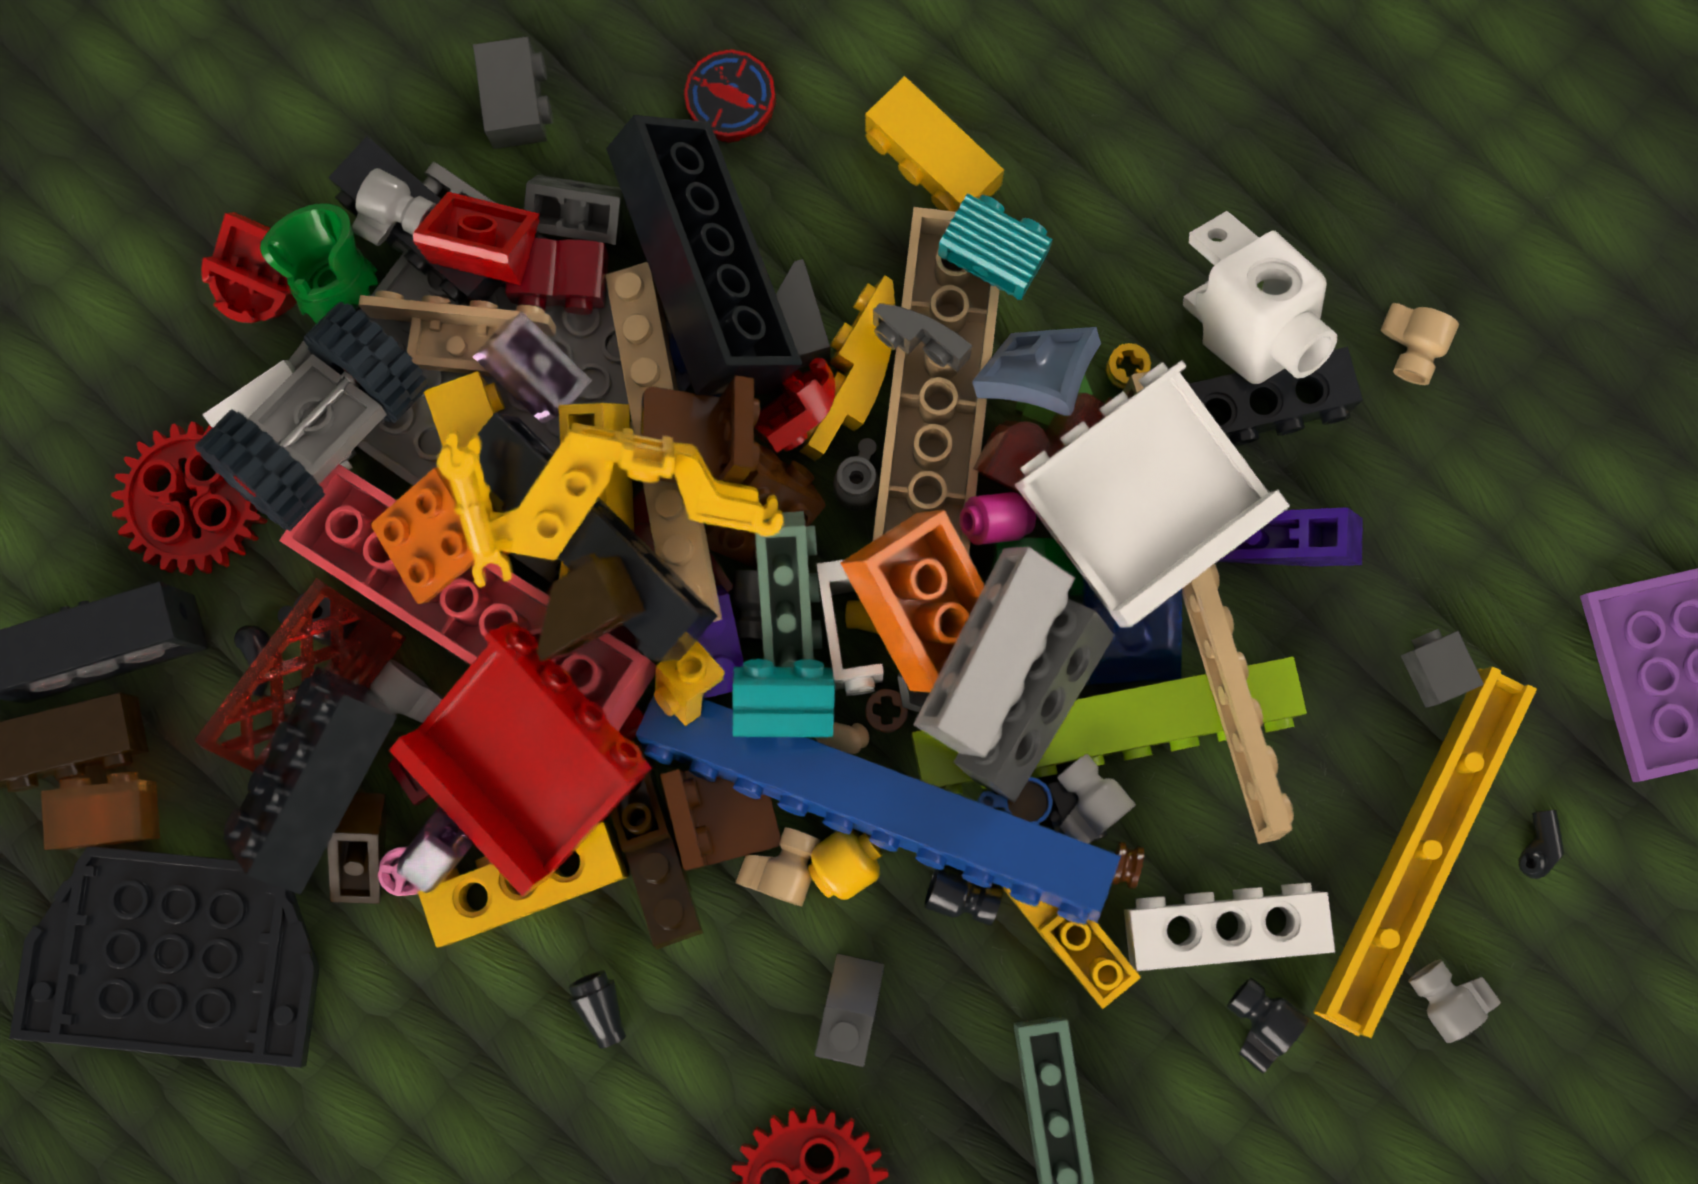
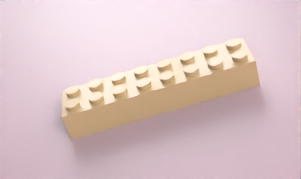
(934, 410)

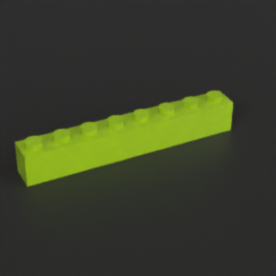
(1134, 722)

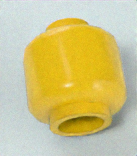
(845, 864)

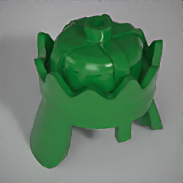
(319, 259)

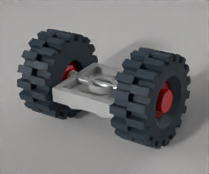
(314, 416)

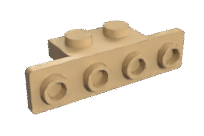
(445, 333)

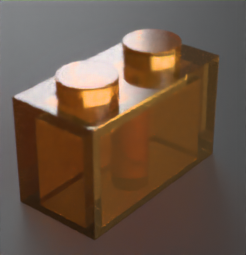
(100, 813)

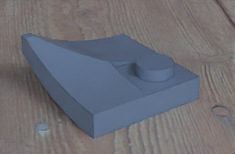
(1039, 368)

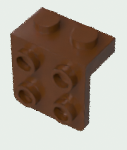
(715, 425)
(793, 491)

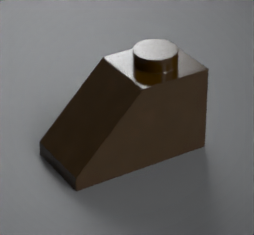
(587, 605)
(357, 851)

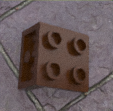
(716, 820)

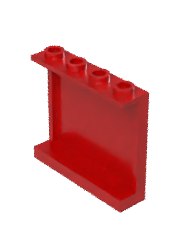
(521, 759)

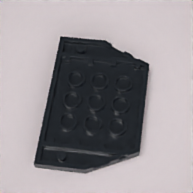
(169, 962)

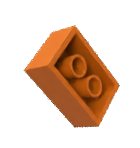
(917, 593)

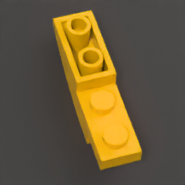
(863, 361)
(1083, 950)

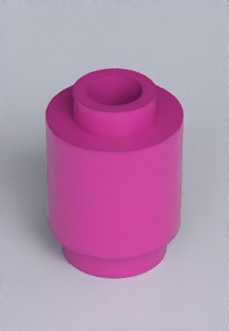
(997, 518)

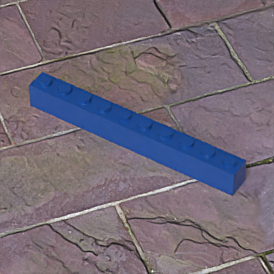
(890, 809)

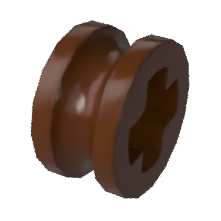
(875, 720)
(1129, 866)

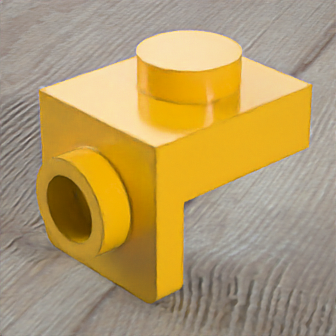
(683, 681)

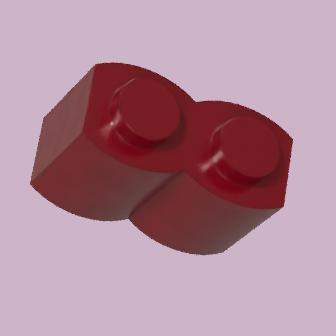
(563, 275)

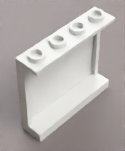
(1147, 495)

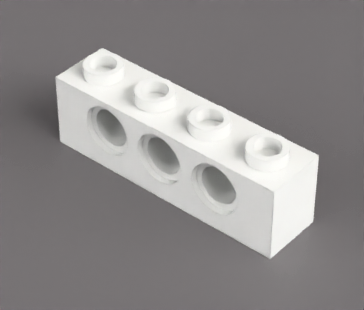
(1306, 928)

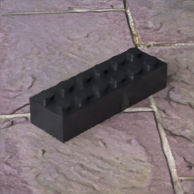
(702, 255)

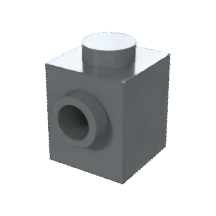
(1441, 667)

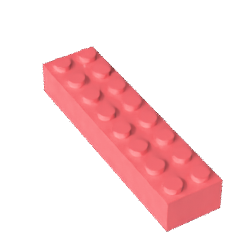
(342, 542)

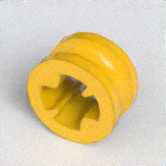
(1138, 356)

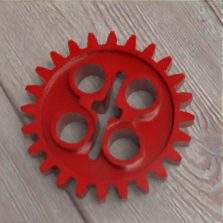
(151, 510)
(788, 1145)

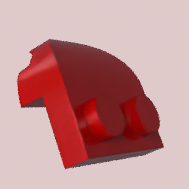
(241, 277)
(801, 407)

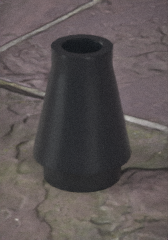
(598, 1007)

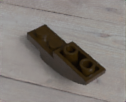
(656, 864)

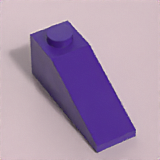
(1304, 539)

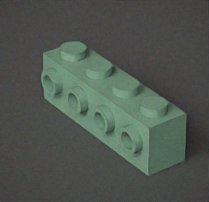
(788, 591)

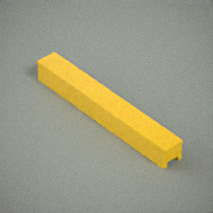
(1424, 853)

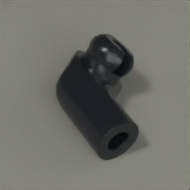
(251, 642)
(1545, 848)

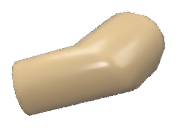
(847, 738)

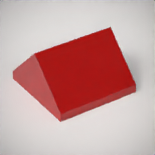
(478, 237)

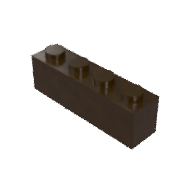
(69, 740)

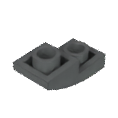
(908, 328)

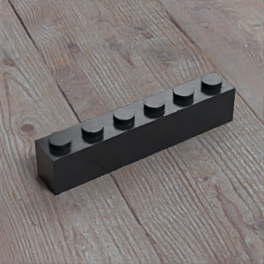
(674, 613)

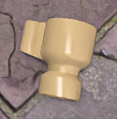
(1425, 334)
(785, 875)

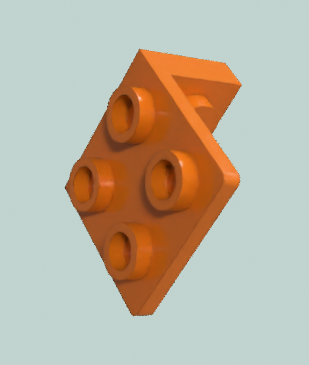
(426, 537)

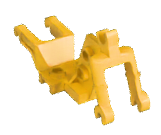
(574, 483)

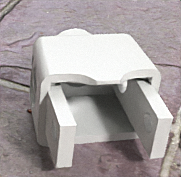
(1255, 328)

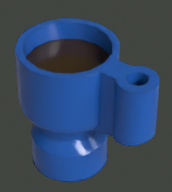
(1031, 805)

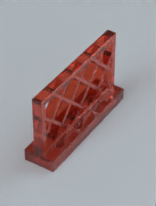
(355, 659)

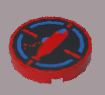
(731, 94)

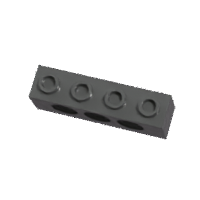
(1050, 690)

